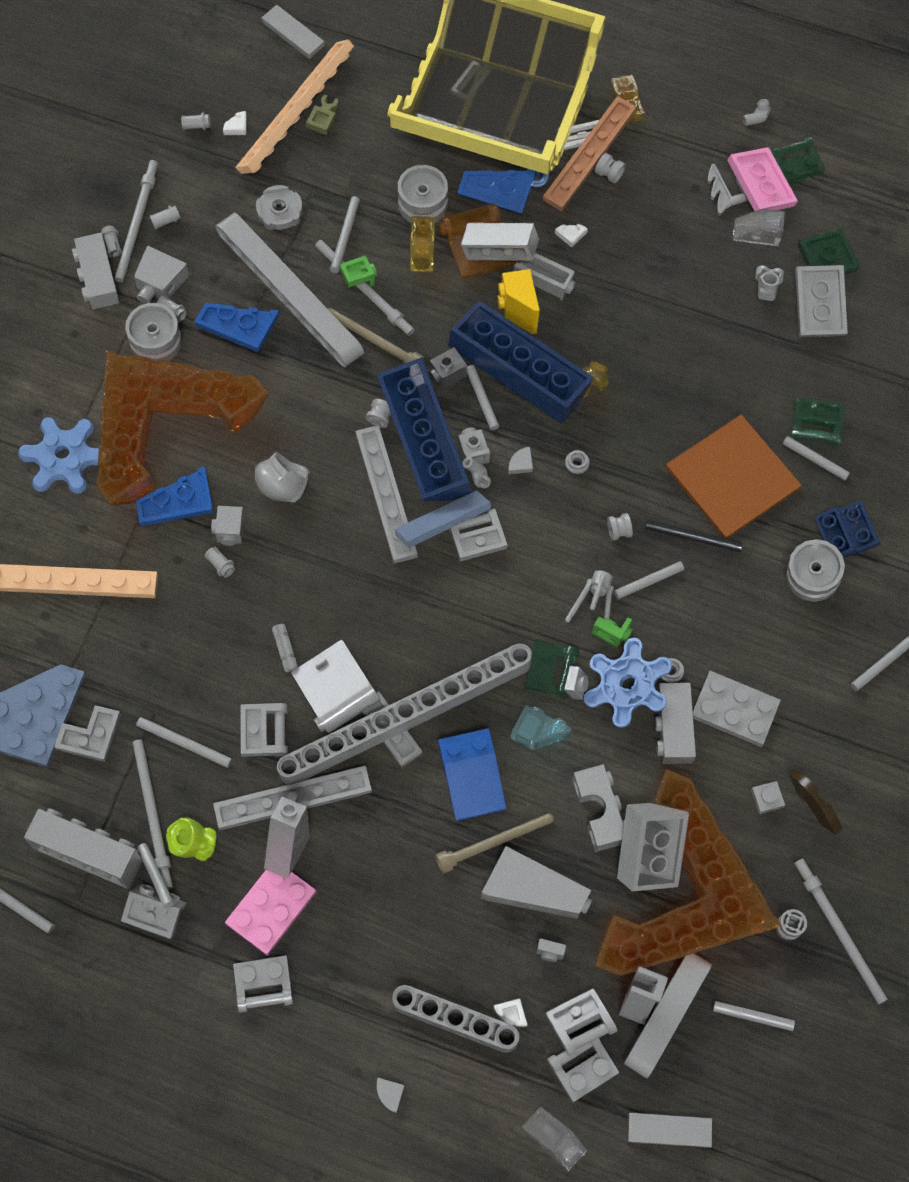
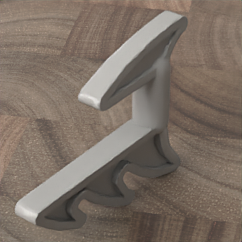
(725, 199)

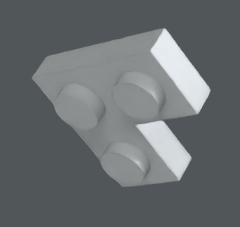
(94, 740)

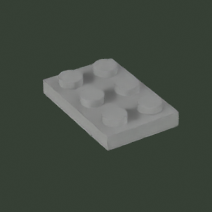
(821, 301)
(735, 708)

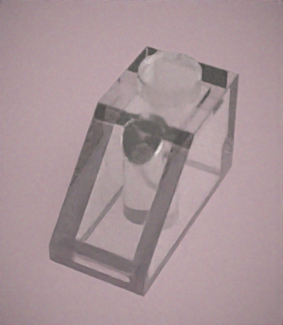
(760, 227)
(554, 1138)

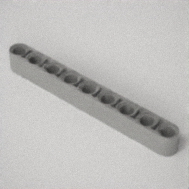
(290, 290)

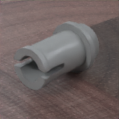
(196, 121)
(165, 217)
(111, 241)
(179, 310)
(220, 562)

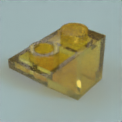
(422, 243)

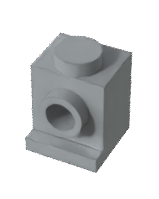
(478, 452)

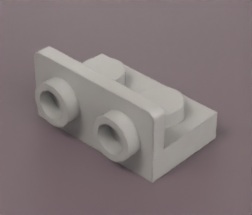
(147, 911)

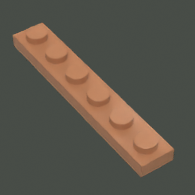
(589, 153)

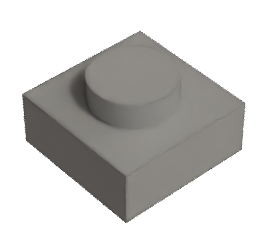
(576, 683)
(767, 797)
(550, 950)

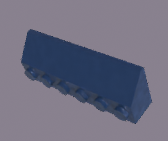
(520, 361)
(424, 432)

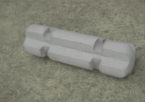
(284, 647)

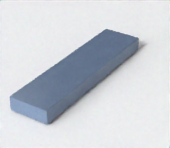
(442, 519)

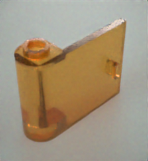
(454, 227)

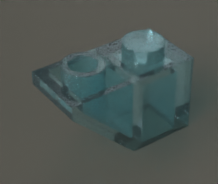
(538, 730)

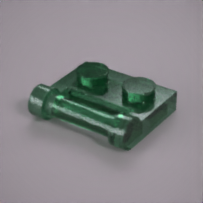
(801, 166)
(820, 414)
(543, 667)

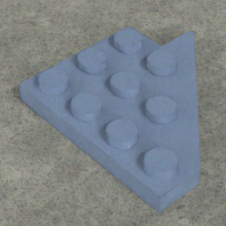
(35, 712)

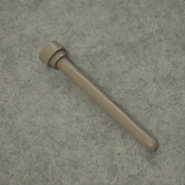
(375, 339)
(448, 860)

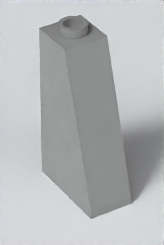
(286, 837)
(532, 886)

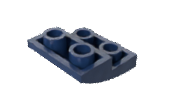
(848, 529)

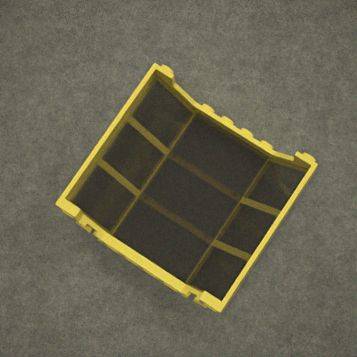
(503, 79)

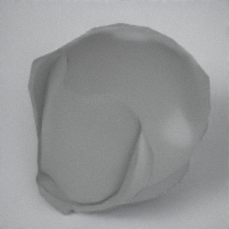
(281, 478)

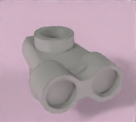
(768, 282)

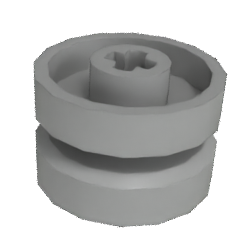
(422, 193)
(153, 332)
(817, 556)

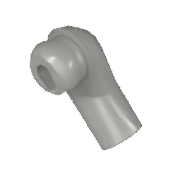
(478, 472)

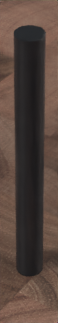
(693, 535)

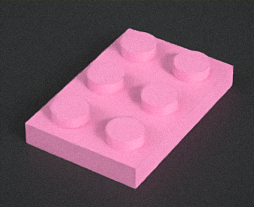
(762, 180)
(270, 909)

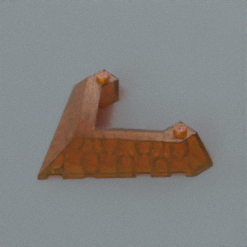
(143, 386)
(727, 904)

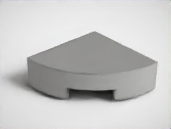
(521, 462)
(389, 1094)

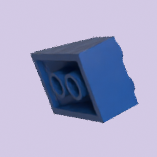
(471, 774)

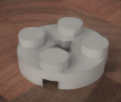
(281, 219)

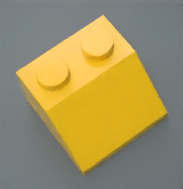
(519, 299)

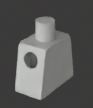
(159, 275)

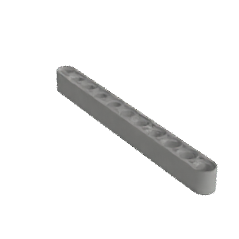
(399, 724)

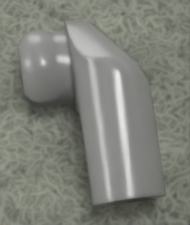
(760, 114)

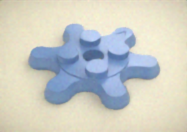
(67, 469)
(616, 671)

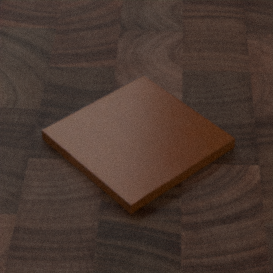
(733, 476)

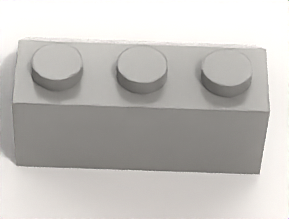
(652, 846)

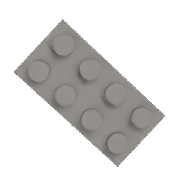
(84, 848)

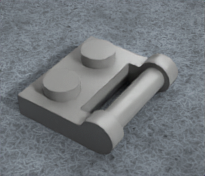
(479, 541)
(255, 730)
(260, 975)
(577, 1014)
(586, 1075)

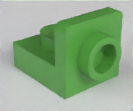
(358, 271)
(610, 632)

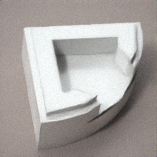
(236, 124)
(571, 233)
(511, 1013)

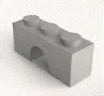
(595, 785)

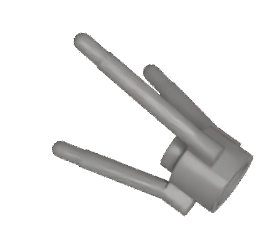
(599, 585)

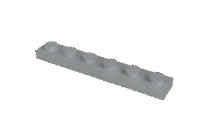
(384, 490)
(307, 793)

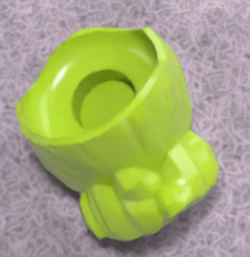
(189, 839)

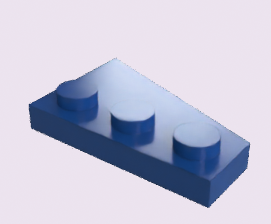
(504, 188)
(237, 325)
(178, 501)

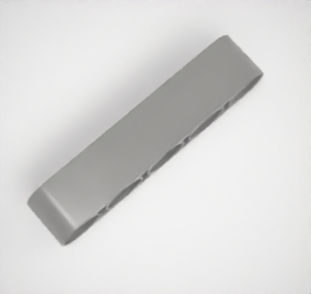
(445, 1008)
(667, 1014)

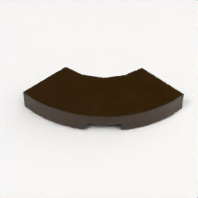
(823, 812)

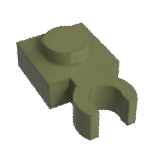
(322, 117)

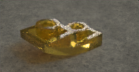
(627, 89)

